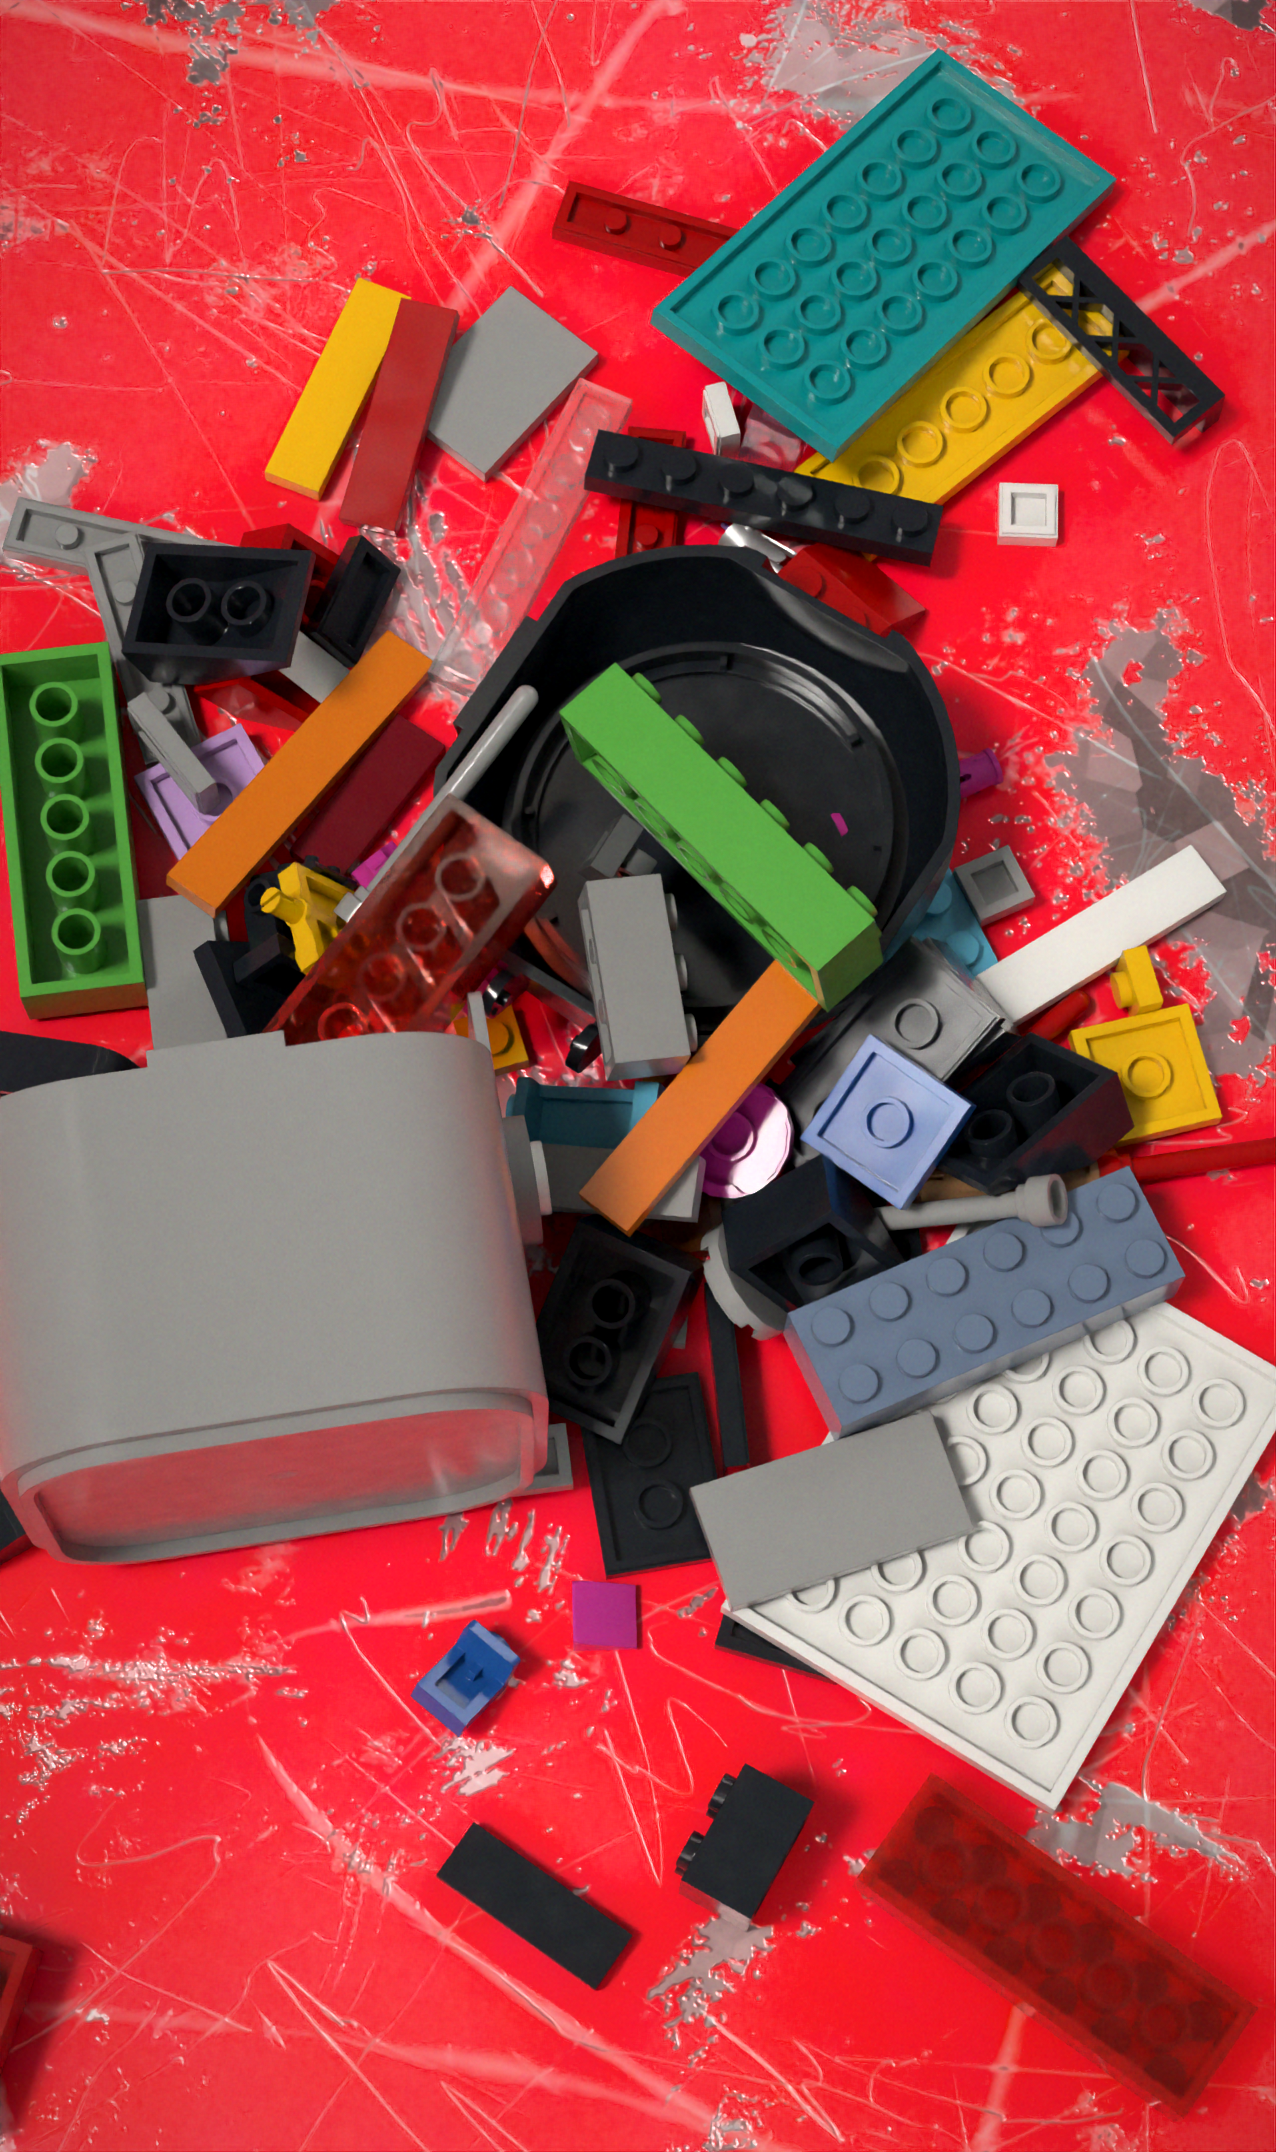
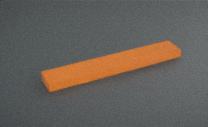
(299, 774)
(700, 1099)

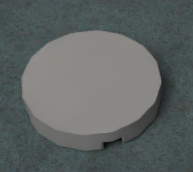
(735, 1296)

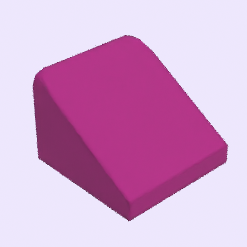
(604, 1616)

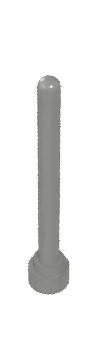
(459, 783)
(1038, 1201)

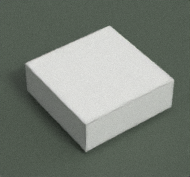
(720, 420)
(1027, 514)

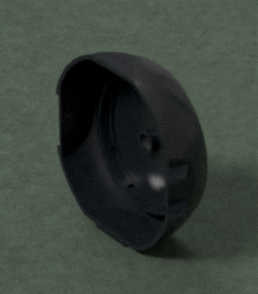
(773, 683)

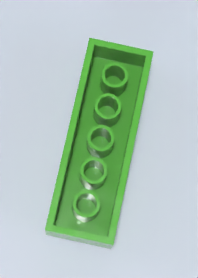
(69, 832)
(724, 835)

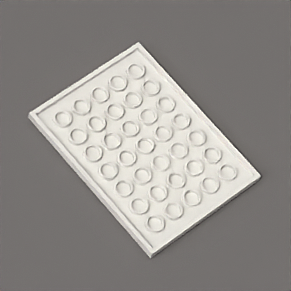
(1088, 1512)

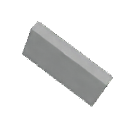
(505, 382)

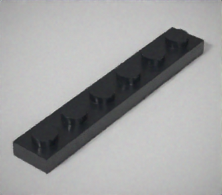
(763, 497)

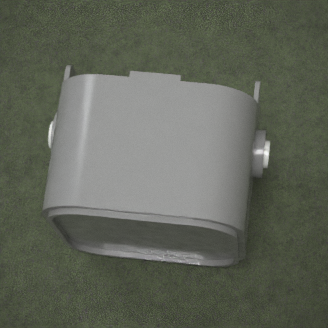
(267, 1295)

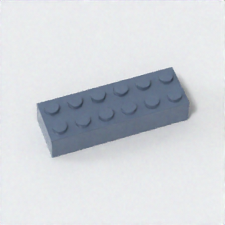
(981, 1306)

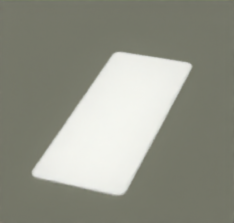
(314, 669)

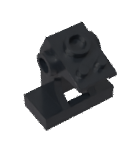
(271, 963)

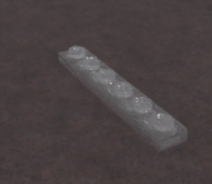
(528, 540)

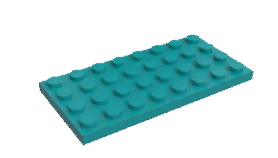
(882, 254)

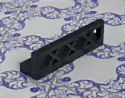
(1150, 348)

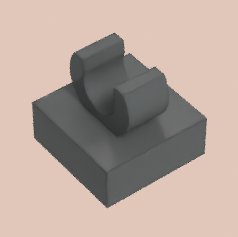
(616, 854)

